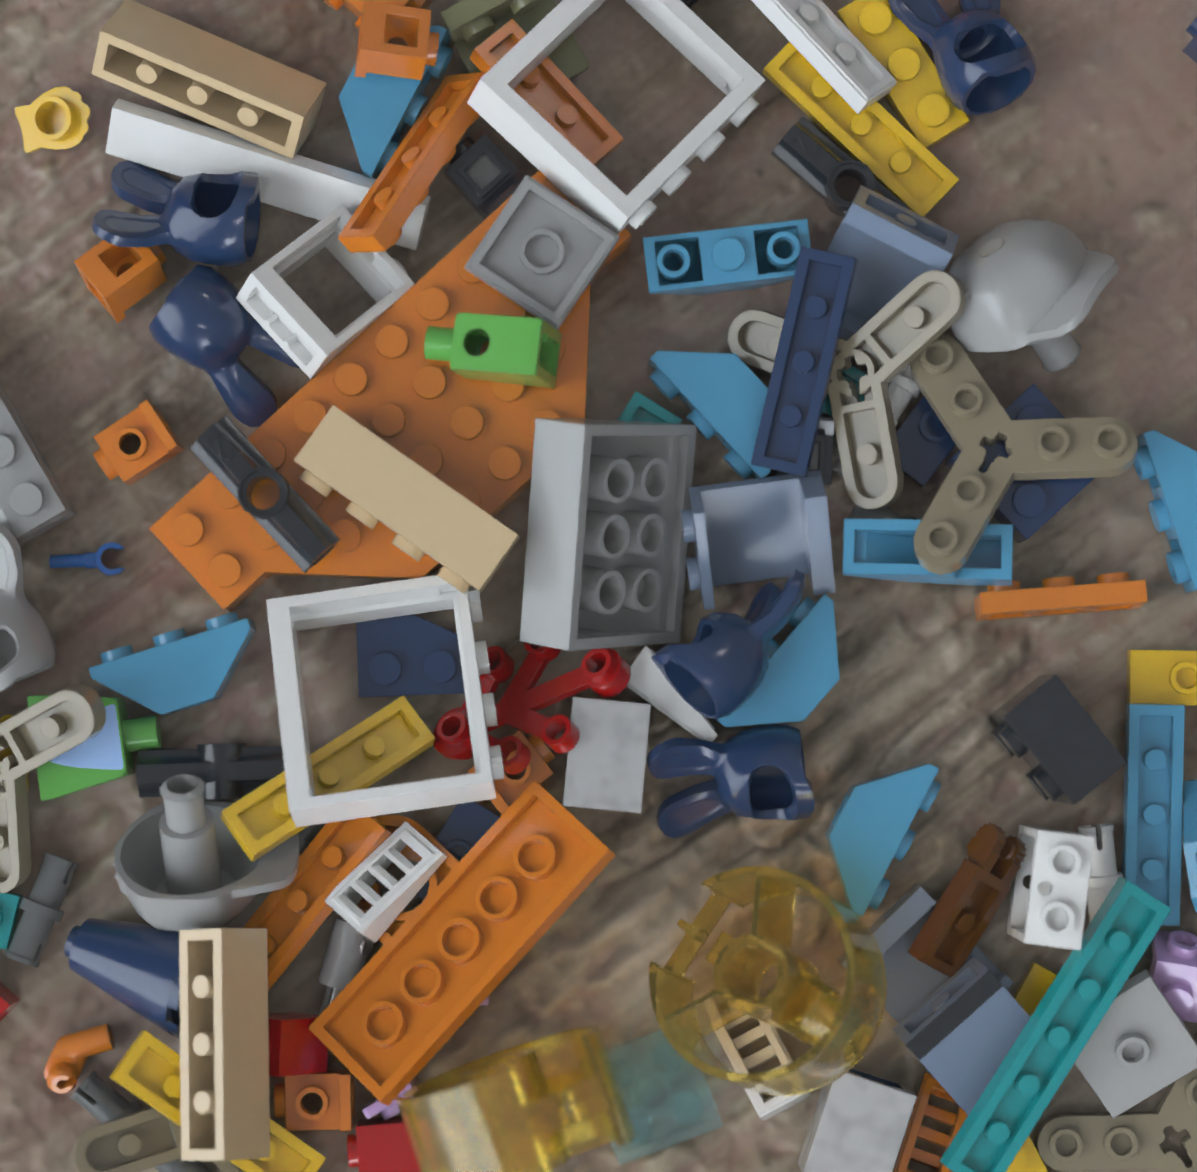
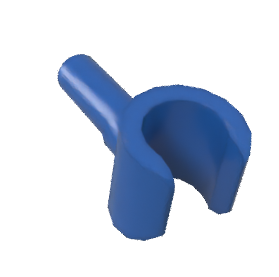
(87, 560)

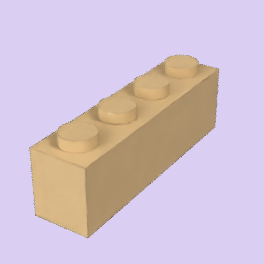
(208, 78)
(406, 499)
(224, 1044)

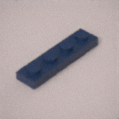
(804, 361)

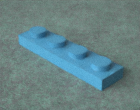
(1154, 801)

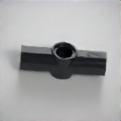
(821, 163)
(240, 468)
(225, 768)

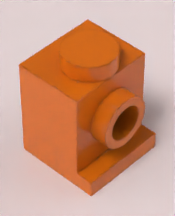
(395, 41)
(121, 274)
(156, 447)
(538, 769)
(338, 1099)

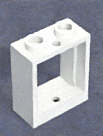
(292, 321)
(1056, 902)

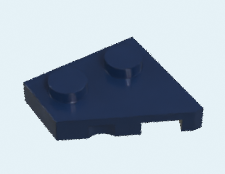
(407, 658)

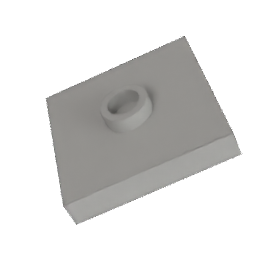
(542, 252)
(1137, 1047)

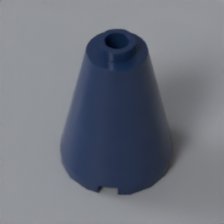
(131, 965)

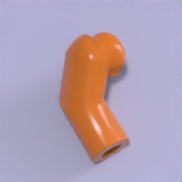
(71, 1054)

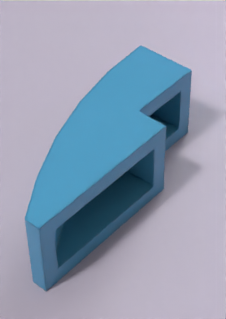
(887, 552)

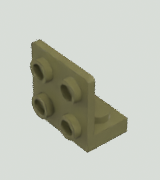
(476, 20)

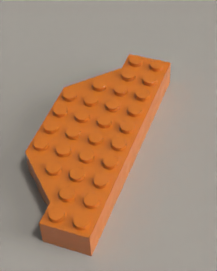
(455, 427)

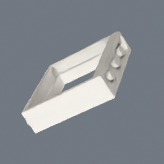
(562, 162)
(363, 604)

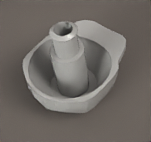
(1029, 288)
(188, 867)

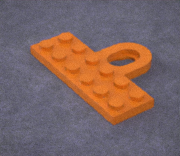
(459, 940)

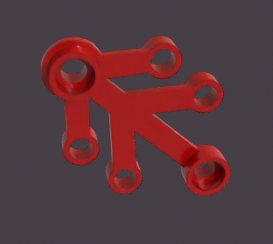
(600, 670)

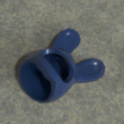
(975, 53)
(201, 216)
(210, 331)
(730, 651)
(754, 777)

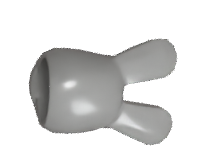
(24, 634)

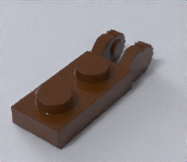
(969, 900)

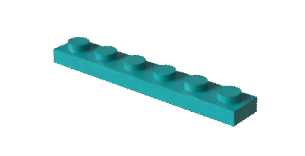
(1057, 1031)

